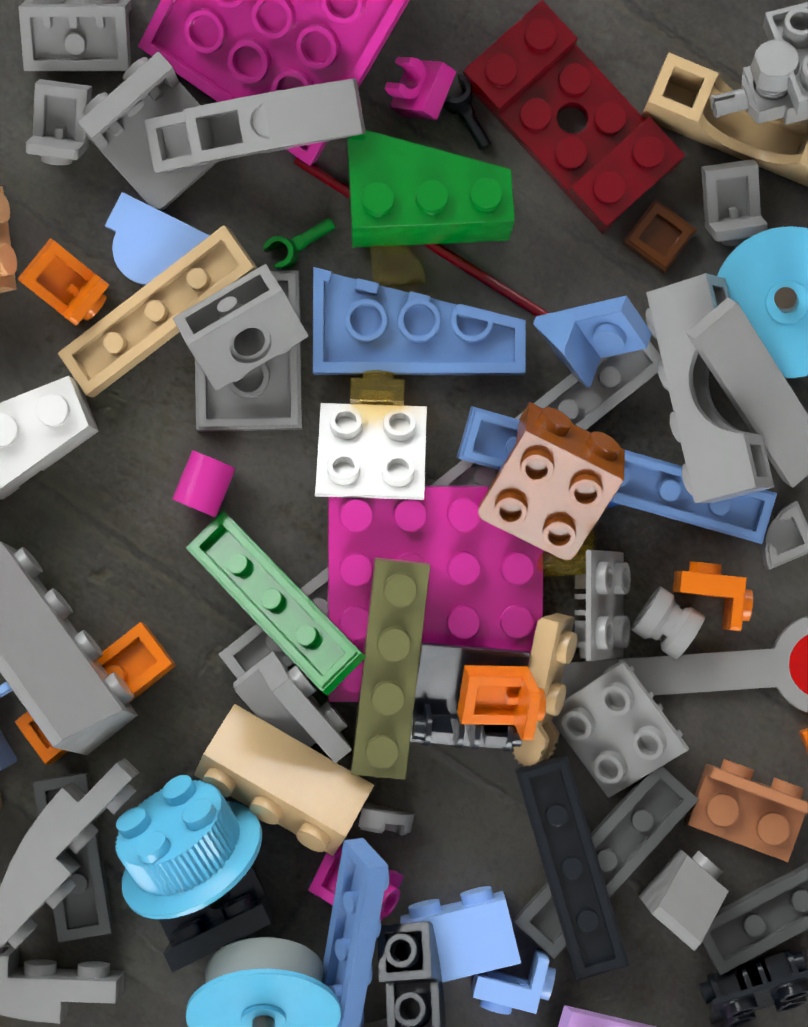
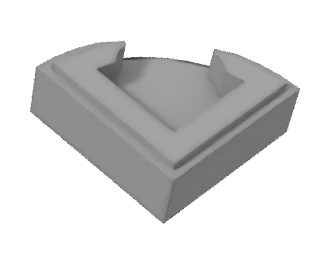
(785, 536)
(381, 818)

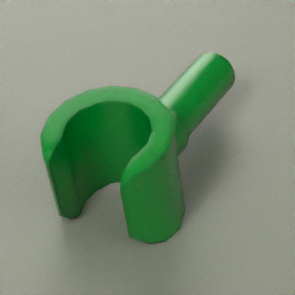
(298, 243)

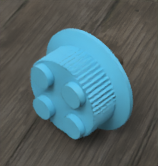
(185, 849)

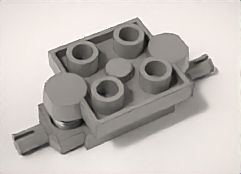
(778, 75)

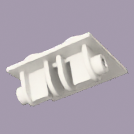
(371, 451)

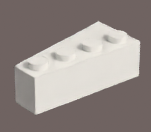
(41, 430)

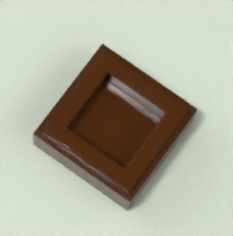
(659, 236)

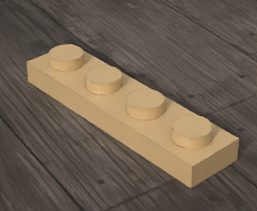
(147, 317)

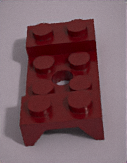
(540, 72)

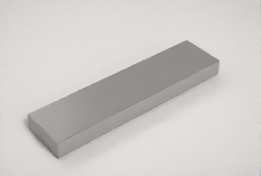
(755, 387)

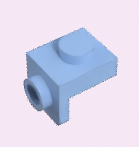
(503, 991)

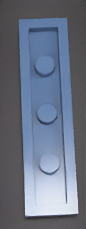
(354, 927)

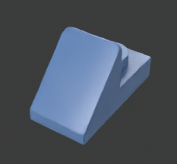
(593, 332)

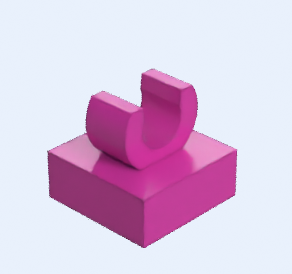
(421, 88)

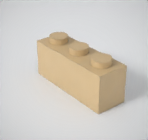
(283, 780)

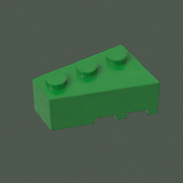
(424, 195)

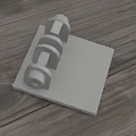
(606, 627)
(618, 729)

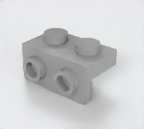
(286, 702)

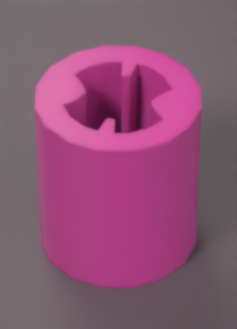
(204, 483)

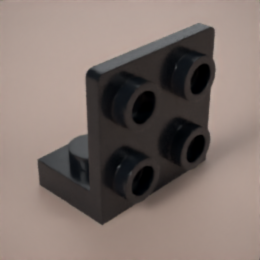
(210, 929)

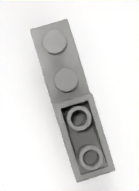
(255, 125)
(41, 865)
(44, 992)

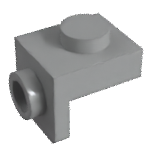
(55, 119)
(732, 201)

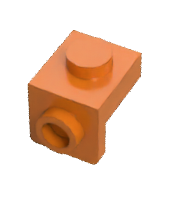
(65, 283)
(707, 581)
(501, 698)

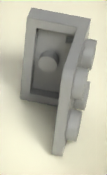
(119, 130)

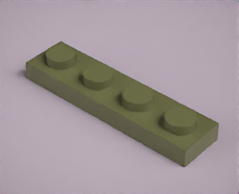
(390, 668)

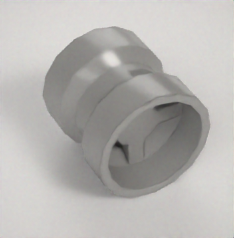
(666, 621)

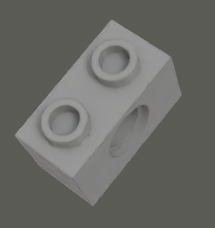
(215, 324)

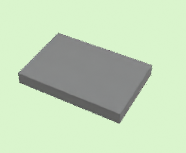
(265, 396)

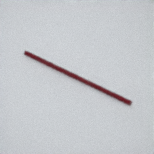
(437, 248)

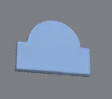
(148, 239)

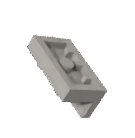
(75, 35)

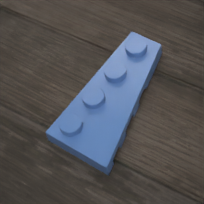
(408, 333)

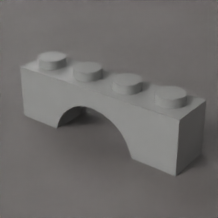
(717, 456)

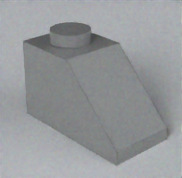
(686, 896)

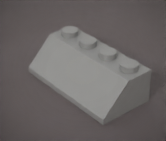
(53, 664)

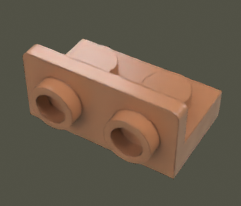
(748, 810)

